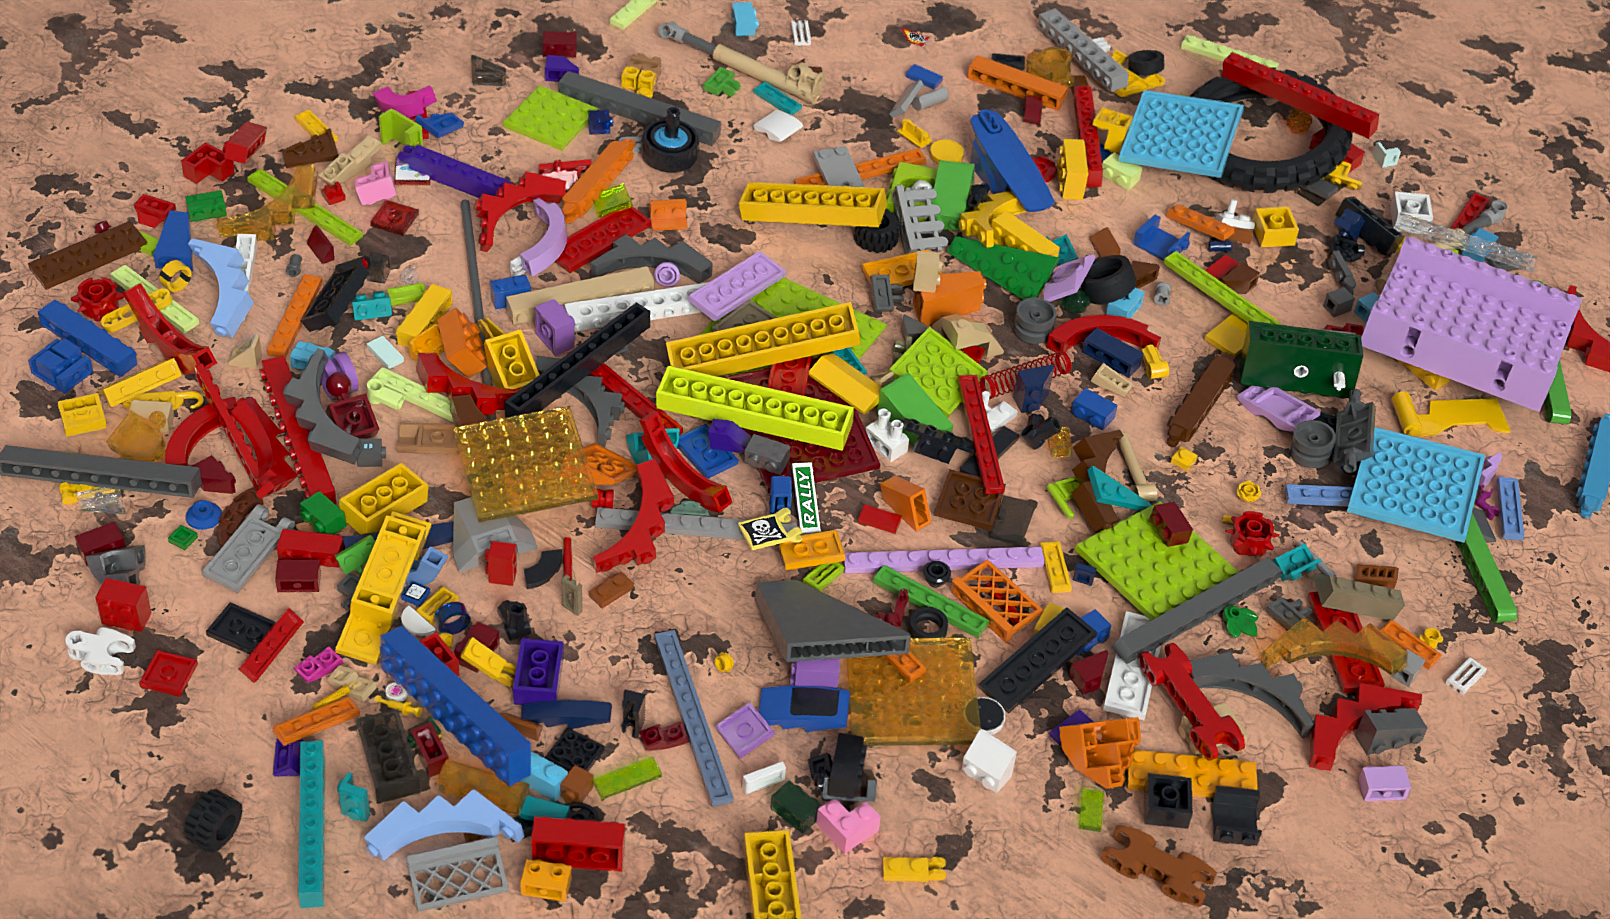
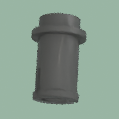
(293, 268)

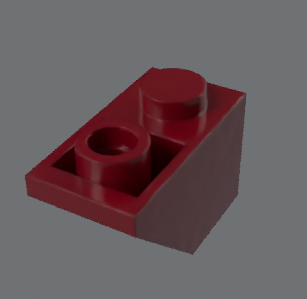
(215, 477)

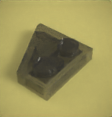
(487, 73)

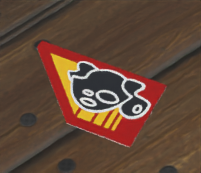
(915, 38)

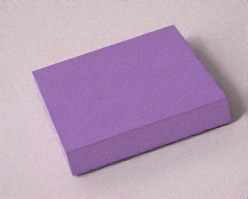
(744, 730)

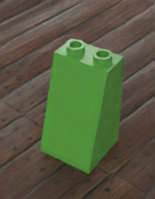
(953, 191)
(908, 400)

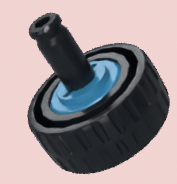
(670, 143)

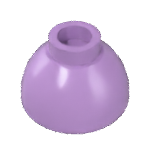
(667, 274)

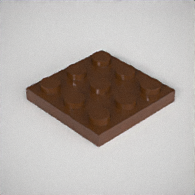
(966, 502)

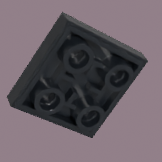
(576, 750)

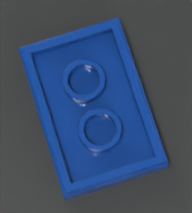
(697, 450)

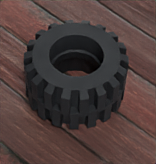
(879, 238)
(213, 820)

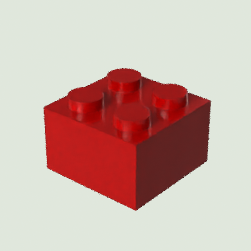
(123, 605)

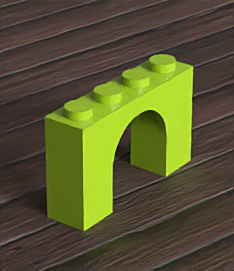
(907, 175)

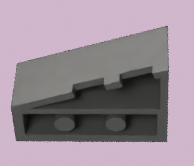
(1389, 730)

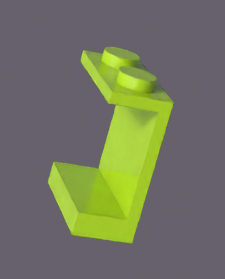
(400, 128)

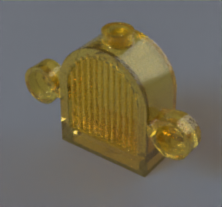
(1051, 64)
(139, 438)

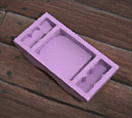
(1068, 278)
(1277, 406)

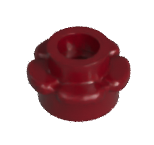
(101, 226)

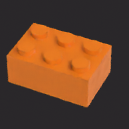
(462, 342)

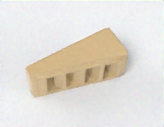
(1106, 378)

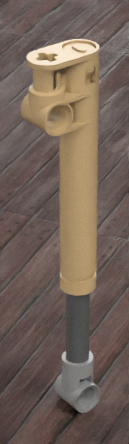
(804, 85)
(1490, 216)

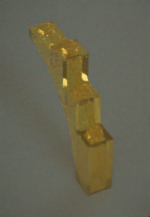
(280, 211)

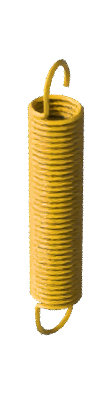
(334, 696)

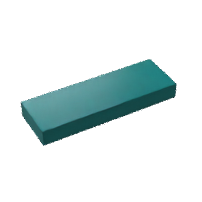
(777, 98)

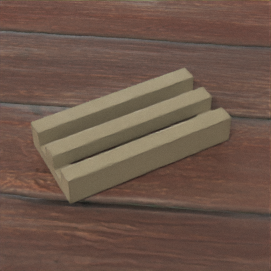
(571, 595)

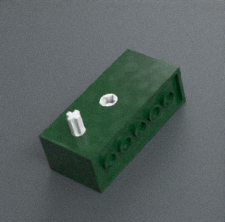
(1300, 359)

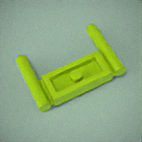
(1062, 491)

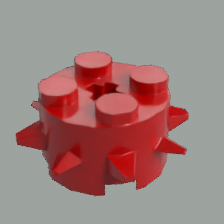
(97, 298)
(1252, 534)

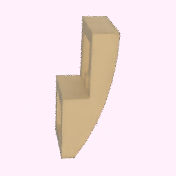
(346, 676)

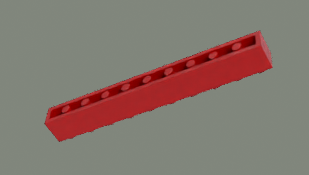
(1300, 95)
(308, 462)

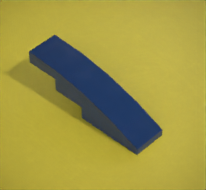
(570, 712)

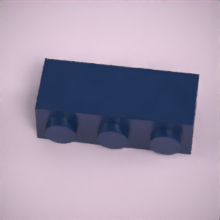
(1112, 352)

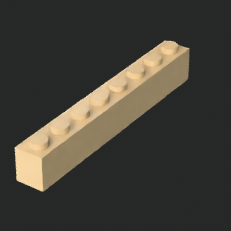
(522, 306)

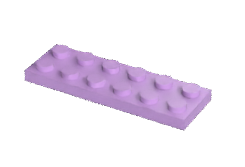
(737, 286)

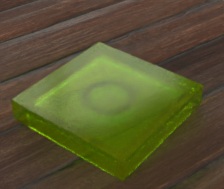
(613, 200)

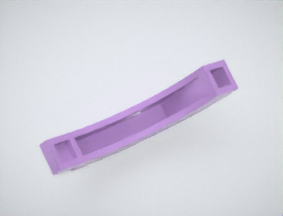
(552, 244)

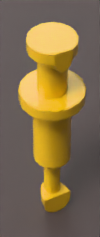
(406, 707)

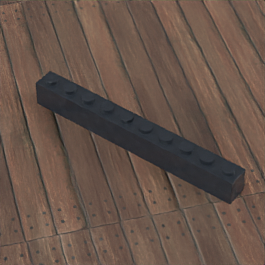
(579, 362)

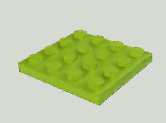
(549, 117)
(936, 369)

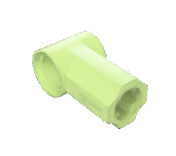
(379, 393)

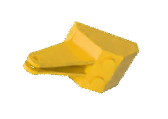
(507, 356)

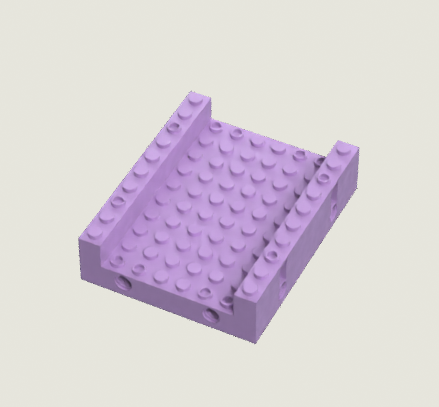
(1471, 323)

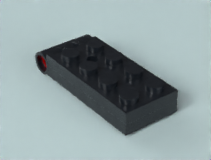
(337, 294)

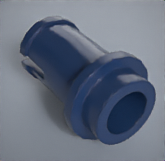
(1216, 246)

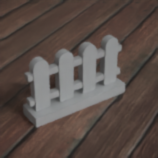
(909, 229)

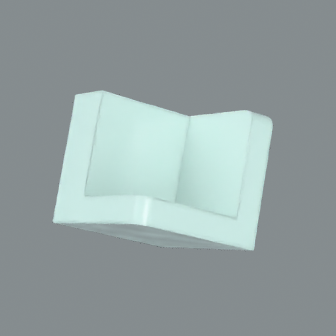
(1386, 157)

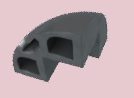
(118, 564)

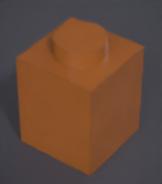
(576, 785)

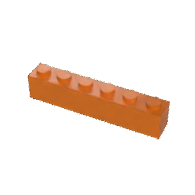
(1017, 82)

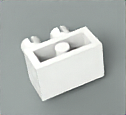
(888, 436)

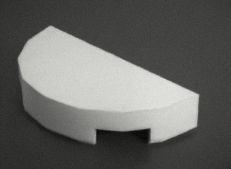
(416, 623)

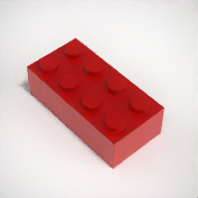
(579, 843)

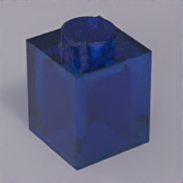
(599, 122)

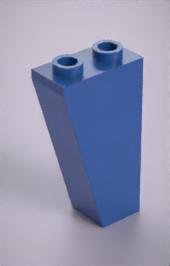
(174, 241)

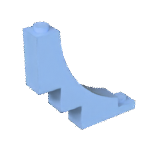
(233, 300)
(470, 815)

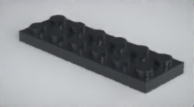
(1037, 660)

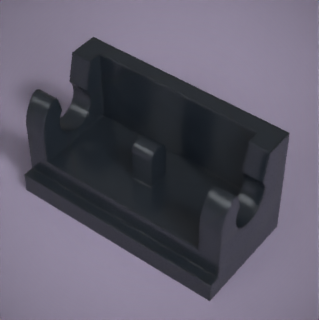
(633, 711)

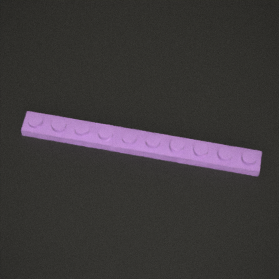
(955, 558)

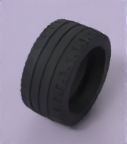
(1109, 279)

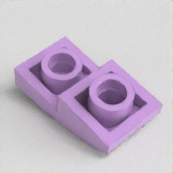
(1489, 470)

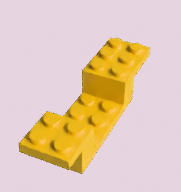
(381, 585)

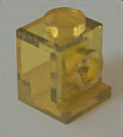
(1060, 444)

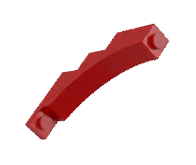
(263, 434)
(1347, 714)

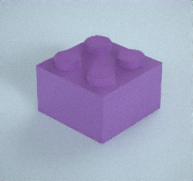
(554, 327)

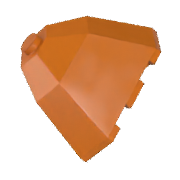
(1102, 748)

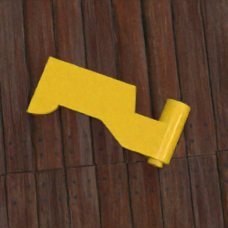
(1447, 414)

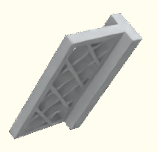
(448, 858)

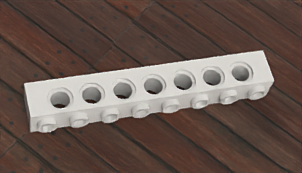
(661, 303)

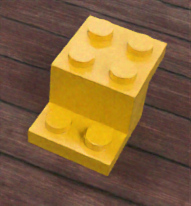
(1118, 127)
(82, 414)

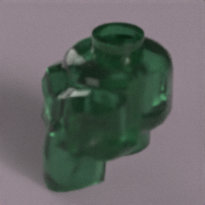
(1076, 302)

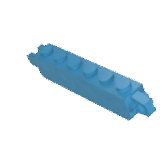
(1597, 470)

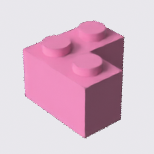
(377, 185)
(846, 827)

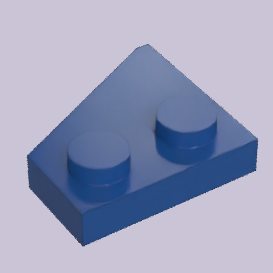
(440, 124)

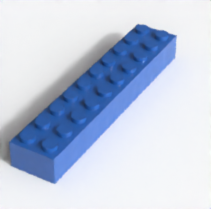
(456, 706)

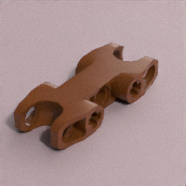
(1171, 871)

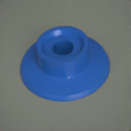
(203, 515)

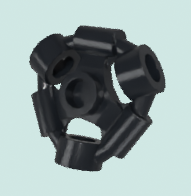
(1345, 246)

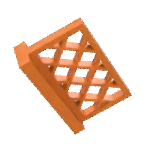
(972, 600)

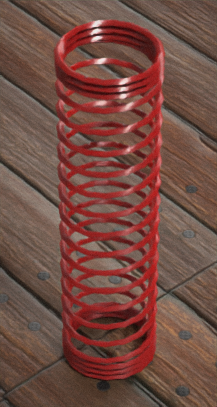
(992, 386)

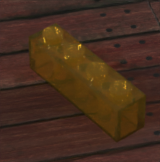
(460, 779)

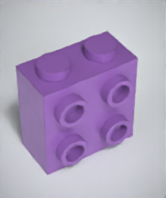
(815, 673)

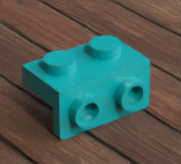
(1066, 249)
(371, 306)
(1295, 562)
(353, 799)

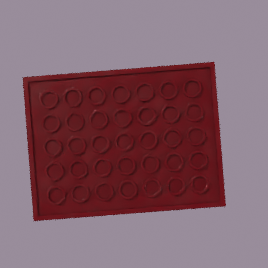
(827, 462)

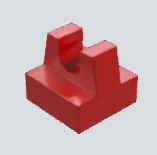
(333, 194)

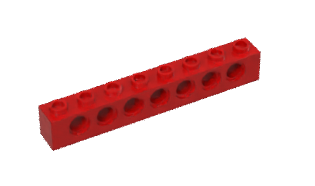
(1088, 132)

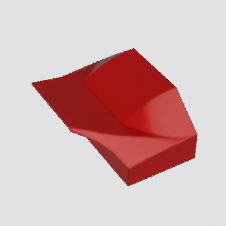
(152, 210)

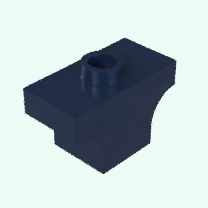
(1349, 224)

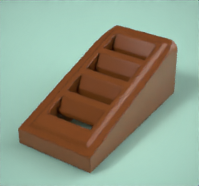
(1387, 574)

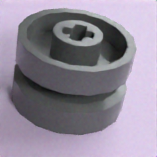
(1034, 320)
(1312, 444)

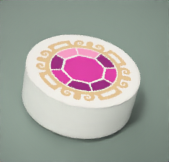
(396, 692)

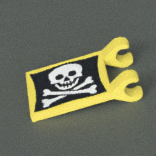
(768, 530)

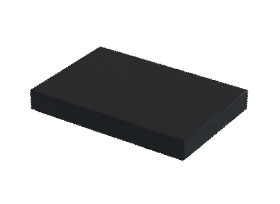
(239, 628)

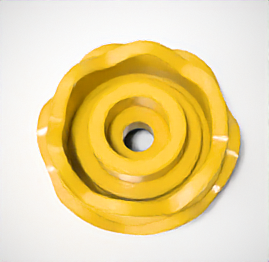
(1248, 491)

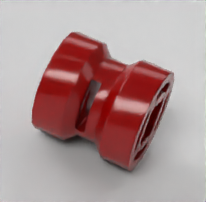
(605, 499)

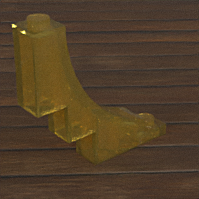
(1307, 641)

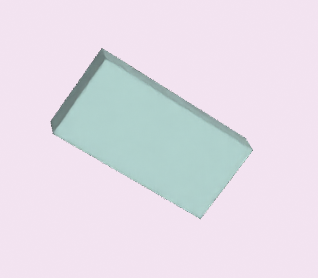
(385, 352)

